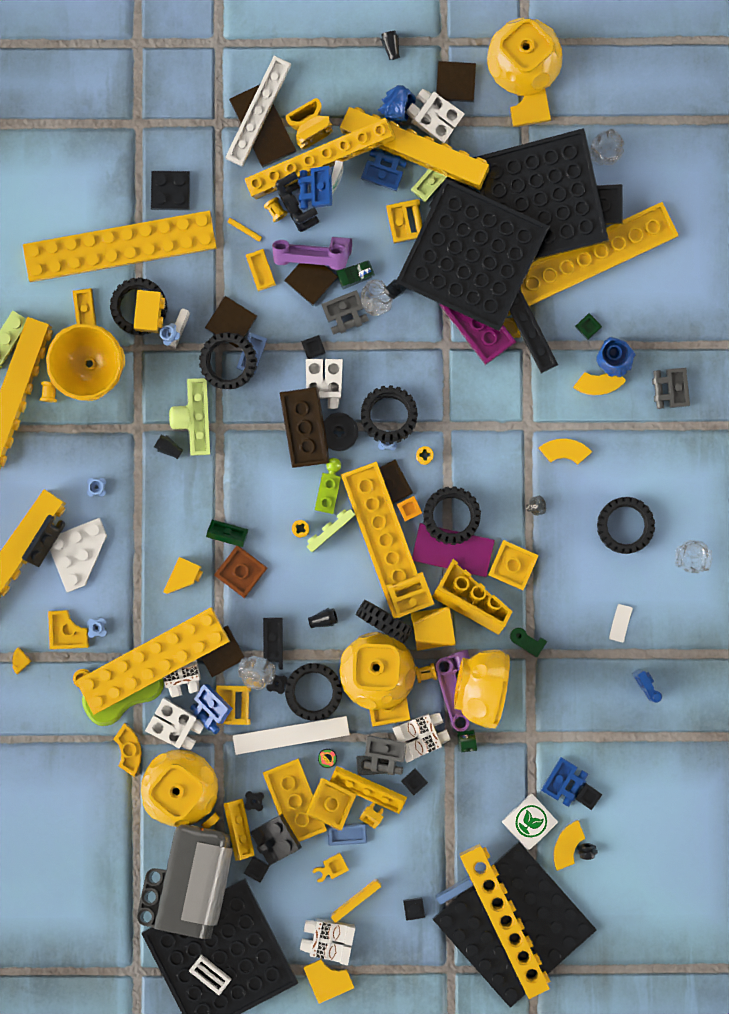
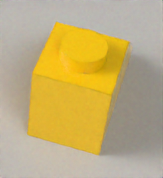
(183, 575)

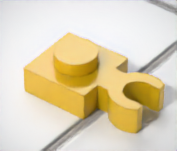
(333, 866)

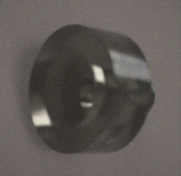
(536, 505)

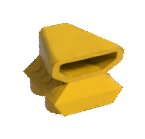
(309, 124)
(433, 628)

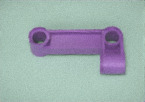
(335, 255)
(448, 683)

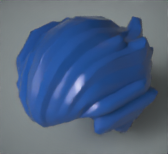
(397, 103)
(615, 357)

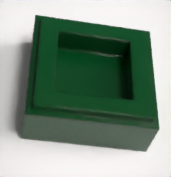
(588, 326)

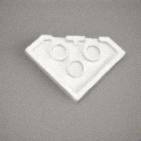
(77, 553)

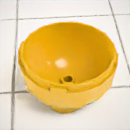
(520, 69)
(69, 357)
(483, 687)
(377, 688)
(191, 776)

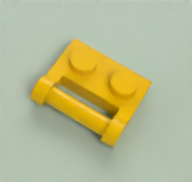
(399, 220)
(412, 601)
(228, 693)

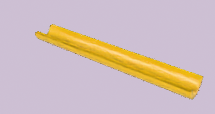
(244, 229)

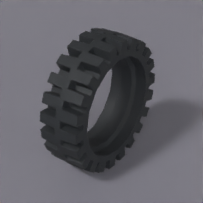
(118, 296)
(205, 358)
(391, 436)
(646, 514)
(452, 538)
(384, 621)
(291, 698)

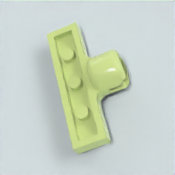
(194, 417)

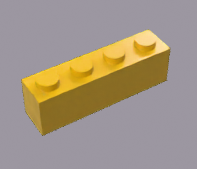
(471, 599)

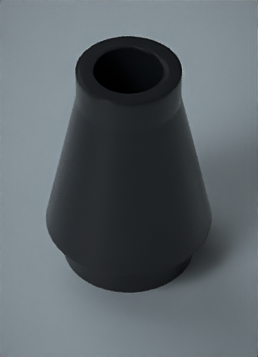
(391, 44)
(168, 447)
(323, 619)

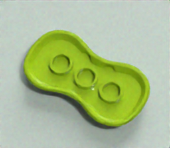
(113, 713)

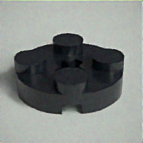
(346, 423)

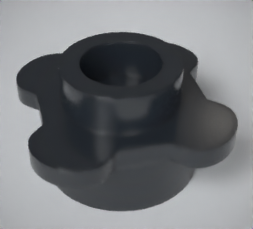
(278, 688)
(251, 796)
(587, 851)

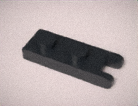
(43, 541)
(273, 640)

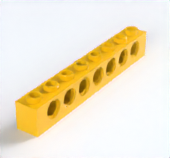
(324, 155)
(536, 984)

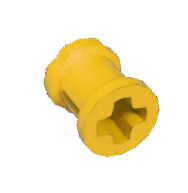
(275, 209)
(48, 392)
(428, 451)
(301, 534)
(426, 673)

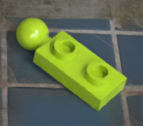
(329, 487)

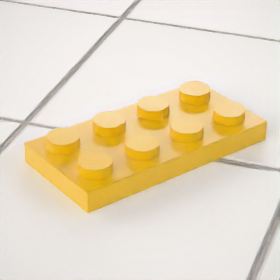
(292, 798)

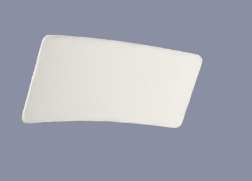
(620, 623)

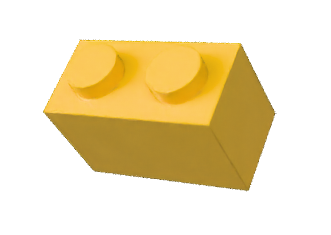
(148, 311)

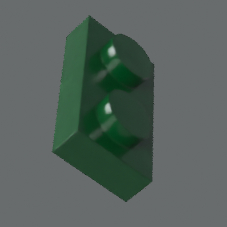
(227, 533)

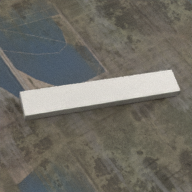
(258, 111)
(291, 735)

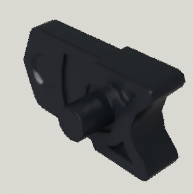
(394, 290)

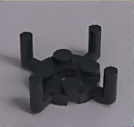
(291, 203)

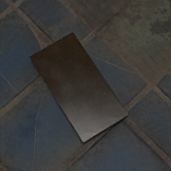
(273, 140)
(304, 427)

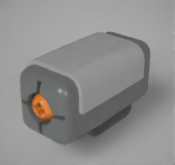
(192, 886)

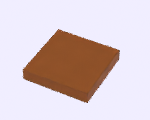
(240, 571)

